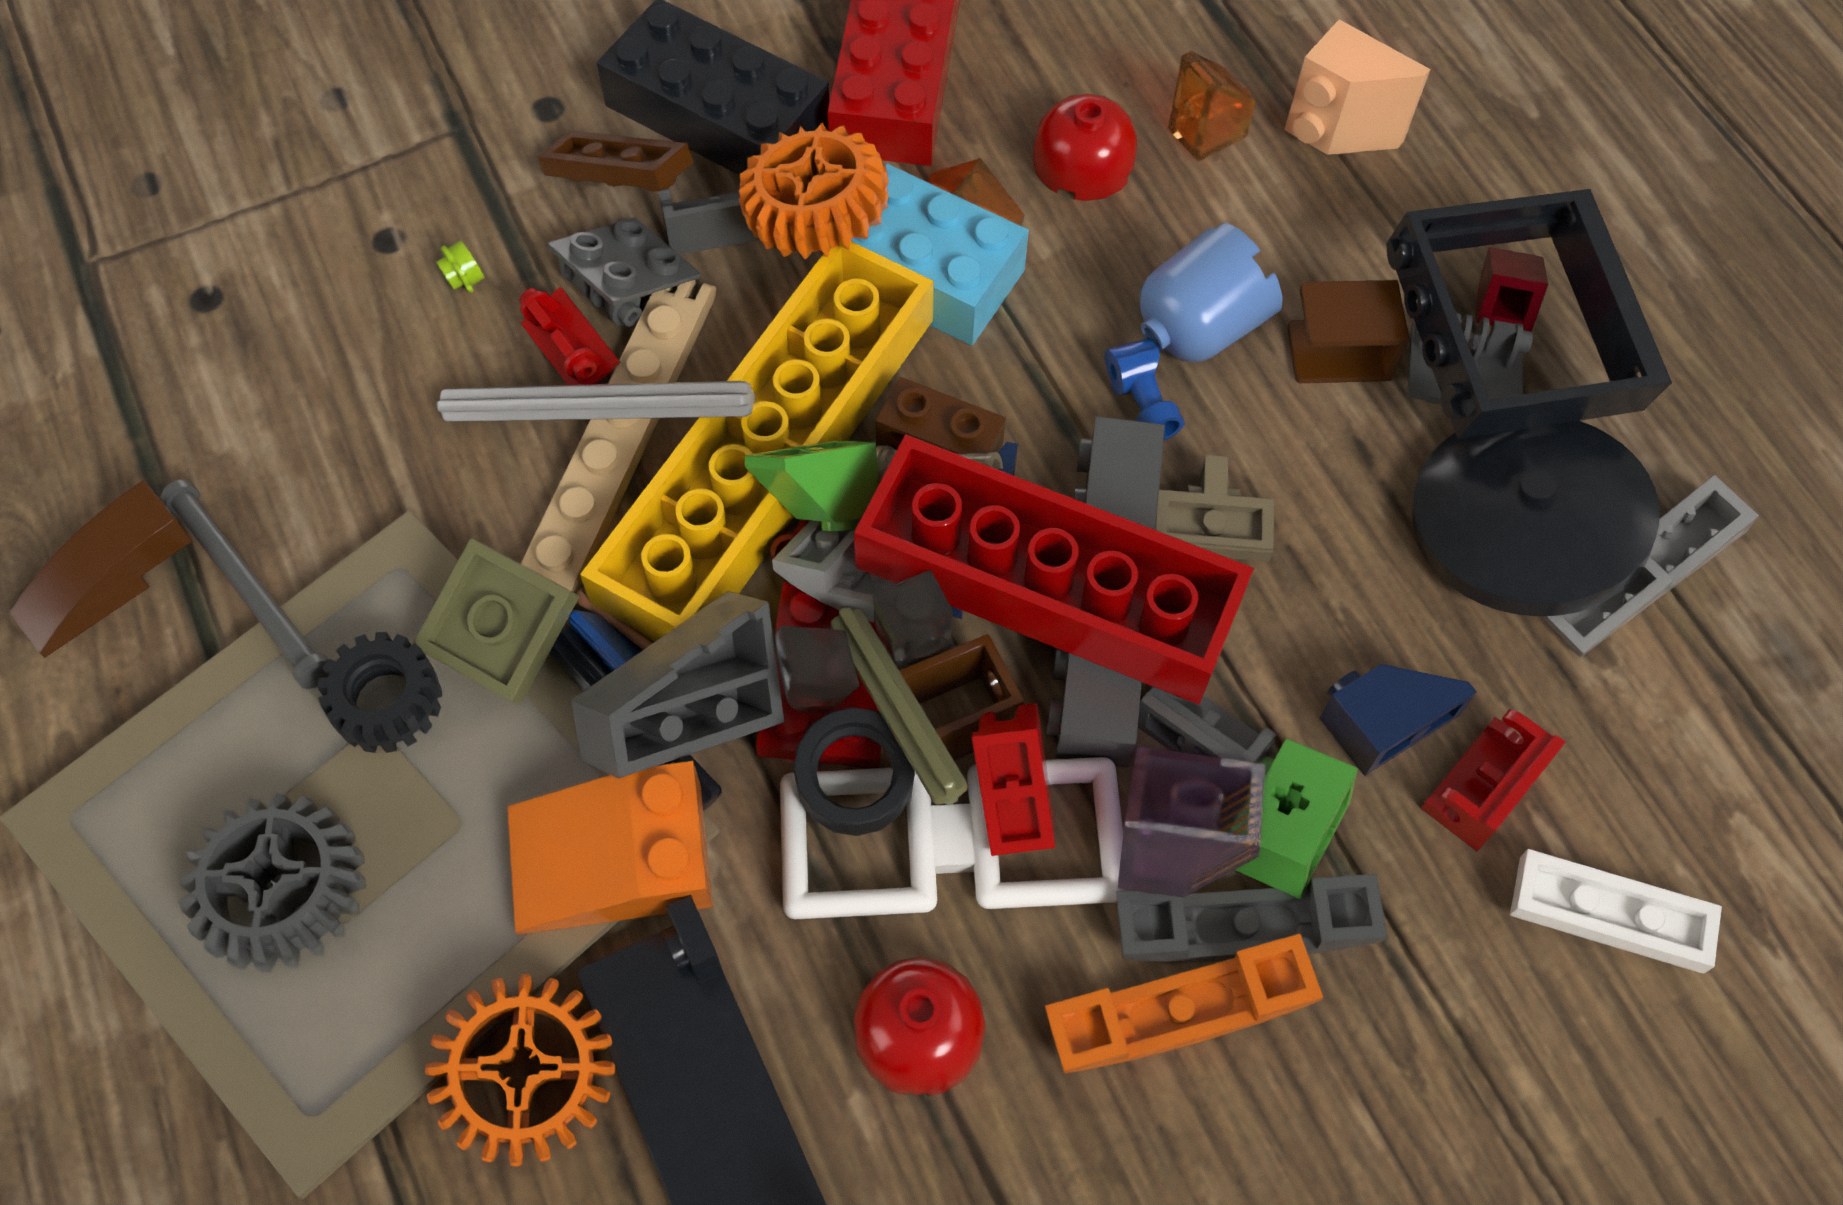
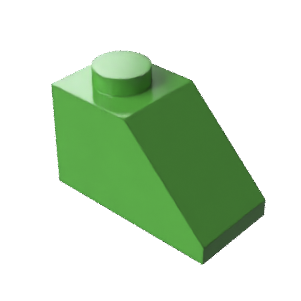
(820, 480)

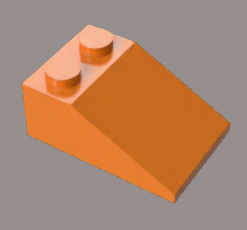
(609, 850)

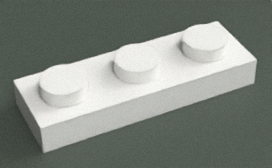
(1616, 911)

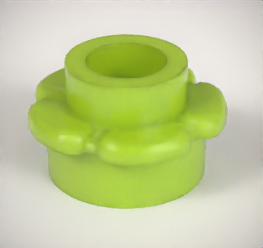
(459, 267)

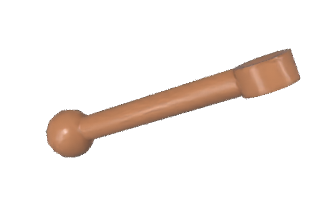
(628, 631)

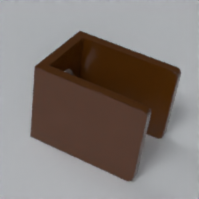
(1348, 332)
(959, 667)

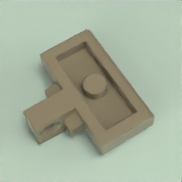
(1218, 516)

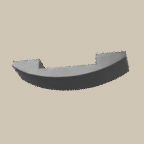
(1216, 925)

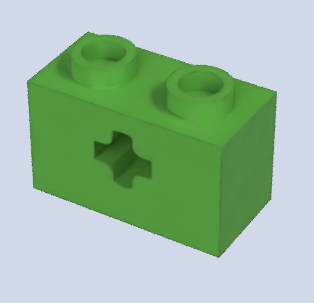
(1301, 811)

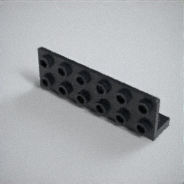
(696, 1072)

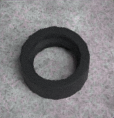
(828, 813)

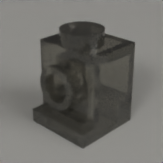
(913, 620)

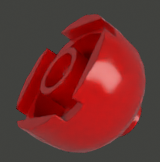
(1085, 147)
(919, 1027)

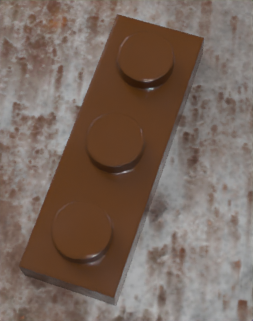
(616, 160)

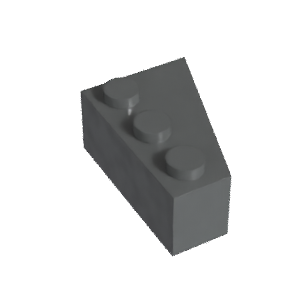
(685, 691)

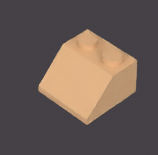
(1355, 94)

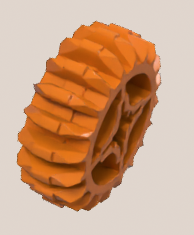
(813, 191)
(461, 1069)

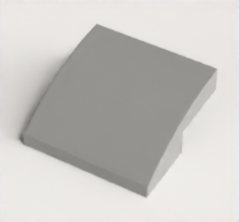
(825, 569)

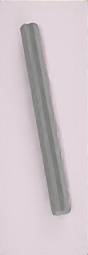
(597, 401)

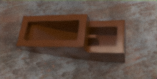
(98, 569)

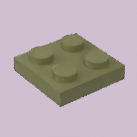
(496, 621)

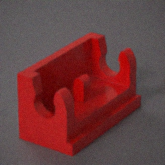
(1492, 777)
(1014, 782)

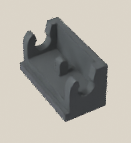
(704, 222)
(1200, 728)

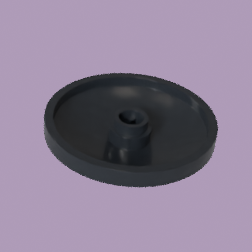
(1536, 517)

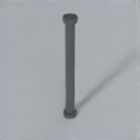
(183, 499)

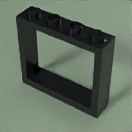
(1597, 283)

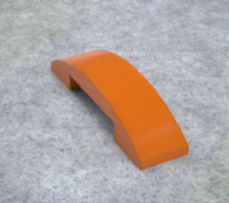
(1184, 1007)

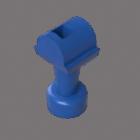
(1133, 371)

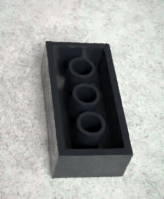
(708, 87)

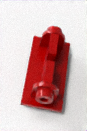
(566, 337)

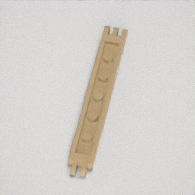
(613, 447)

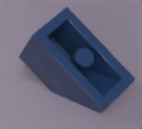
(1390, 711)

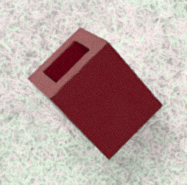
(1511, 288)

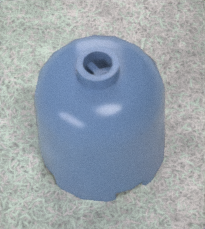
(1208, 295)

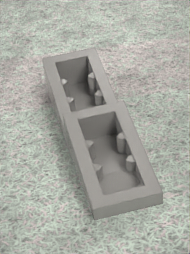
(1684, 542)

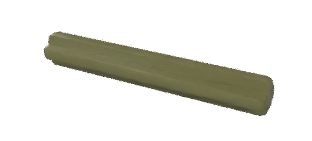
(901, 709)

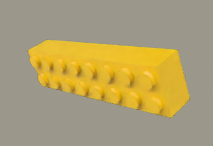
(814, 380)

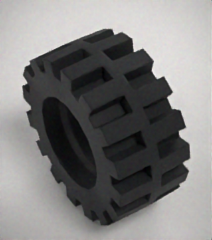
(364, 664)

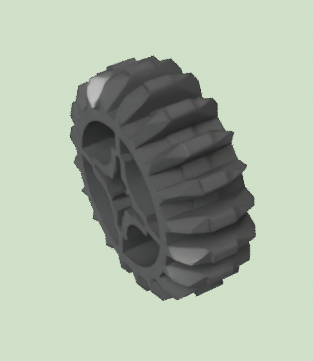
(248, 857)

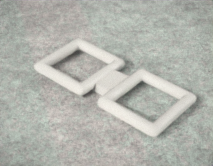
(948, 842)

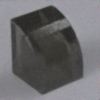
(815, 667)

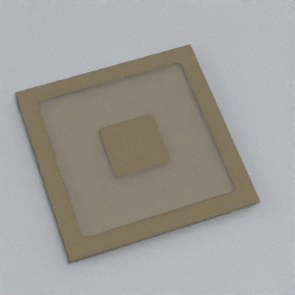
(343, 1041)

